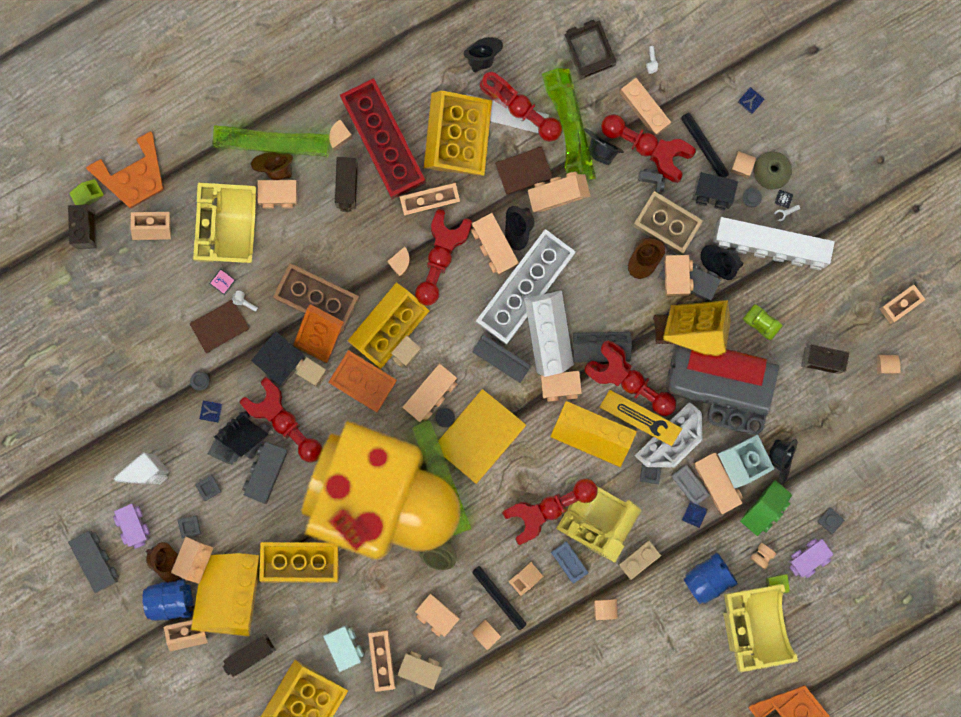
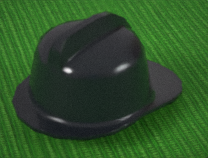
(482, 53)
(602, 150)
(518, 225)
(721, 261)
(781, 457)

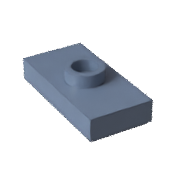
(569, 562)

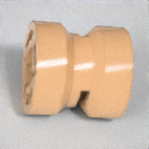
(766, 552)

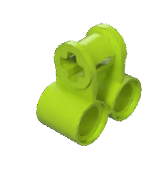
(762, 322)

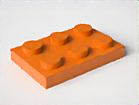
(318, 333)
(362, 381)

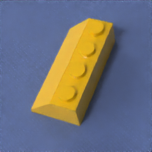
(388, 325)
(593, 434)
(299, 562)

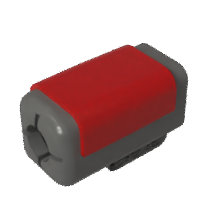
(729, 382)

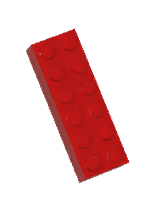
(382, 139)

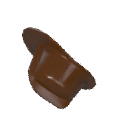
(275, 165)
(645, 257)
(162, 560)

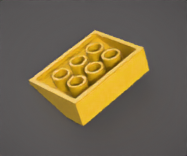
(457, 133)
(699, 326)
(480, 436)
(227, 594)
(305, 694)

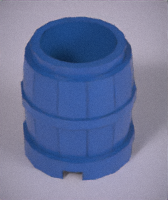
(710, 579)
(168, 600)

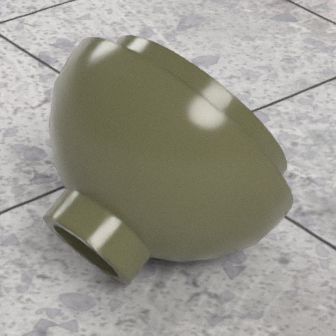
(768, 178)
(441, 557)

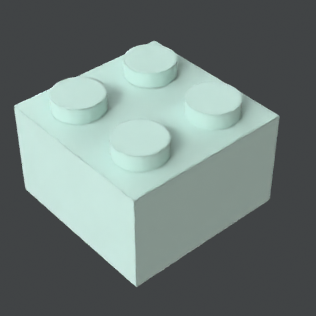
(746, 461)
(344, 648)

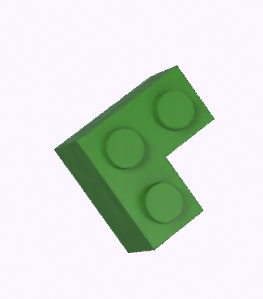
(767, 508)

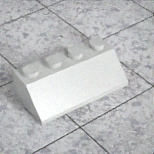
(549, 333)
(144, 470)

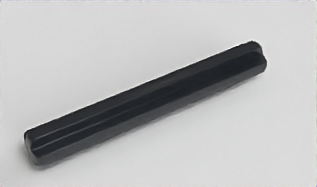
(704, 145)
(499, 598)

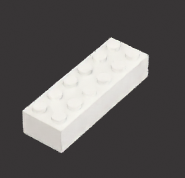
(774, 243)
(529, 279)

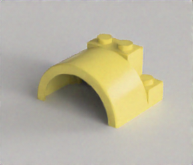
(225, 226)
(600, 524)
(757, 628)

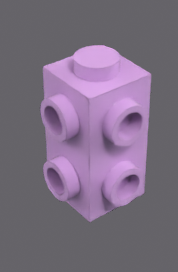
(133, 529)
(804, 562)

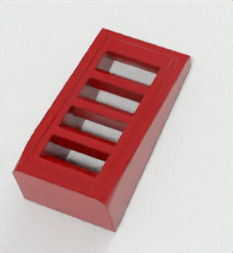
(337, 517)

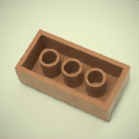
(302, 288)

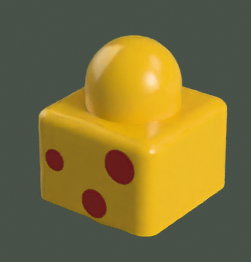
(382, 490)

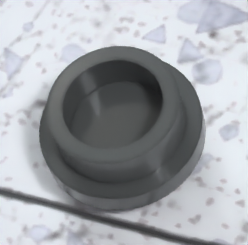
(752, 197)
(199, 381)

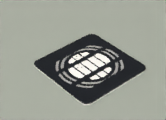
(783, 198)

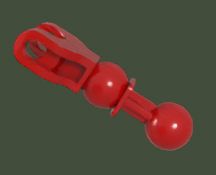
(519, 106)
(648, 145)
(440, 256)
(632, 381)
(282, 420)
(549, 508)

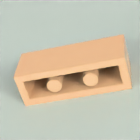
(645, 107)
(558, 192)
(429, 198)
(494, 244)
(430, 393)
(718, 483)
(381, 660)

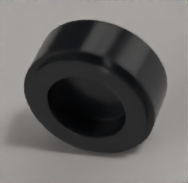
(445, 417)

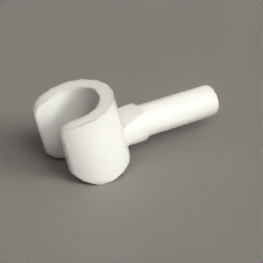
(653, 65)
(787, 212)
(238, 299)

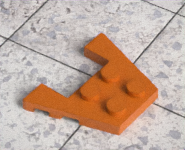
(137, 180)
(793, 703)

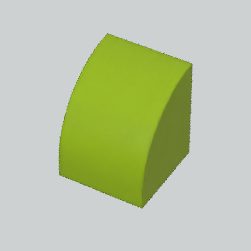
(86, 193)
(778, 580)

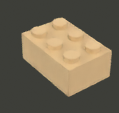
(667, 223)

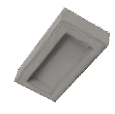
(690, 485)

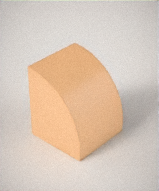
(339, 135)
(743, 164)
(400, 262)
(888, 364)
(526, 579)
(605, 609)
(486, 634)

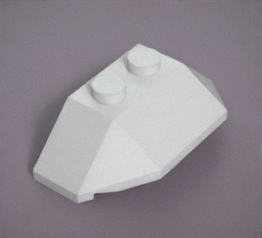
(660, 454)

